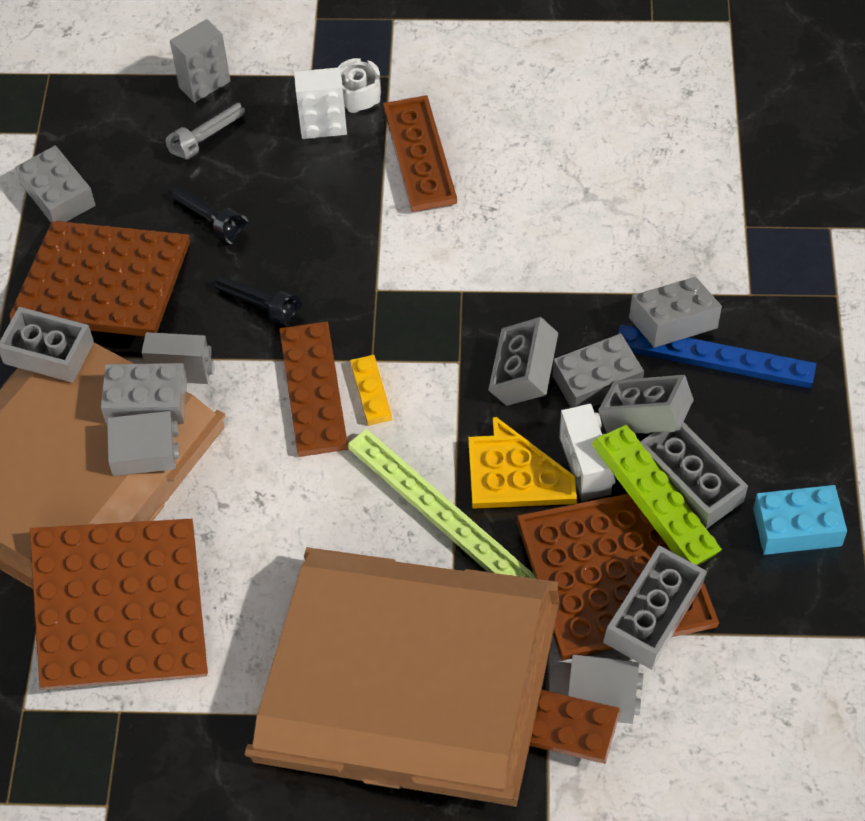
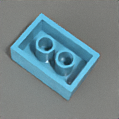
(799, 519)

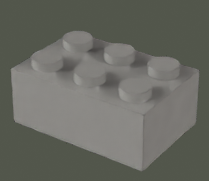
(200, 60)
(55, 185)
(675, 311)
(46, 344)
(523, 361)
(590, 371)
(144, 390)
(647, 404)

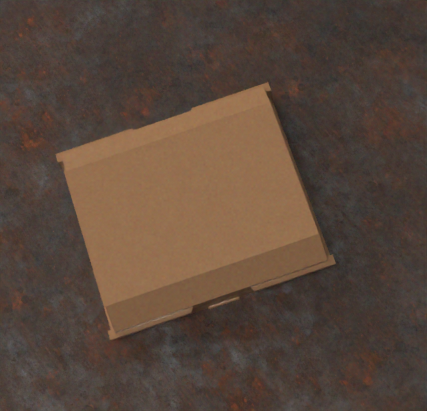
(58, 459)
(408, 676)

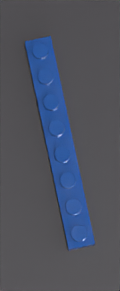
(724, 358)

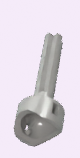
(188, 141)

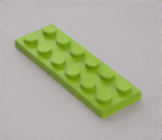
(656, 495)

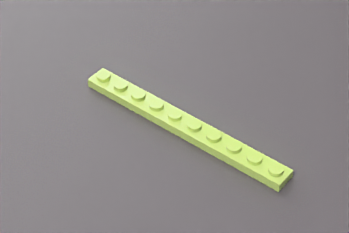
(435, 506)

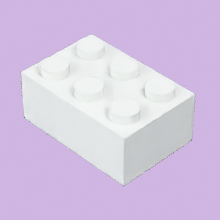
(320, 103)
(577, 431)

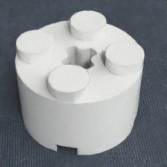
(360, 84)

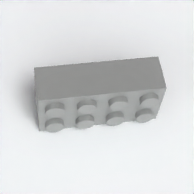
(696, 473)
(654, 607)

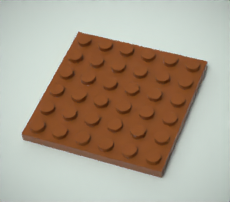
(104, 276)
(596, 558)
(117, 603)

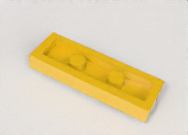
(371, 390)

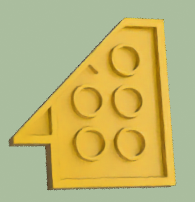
(515, 473)

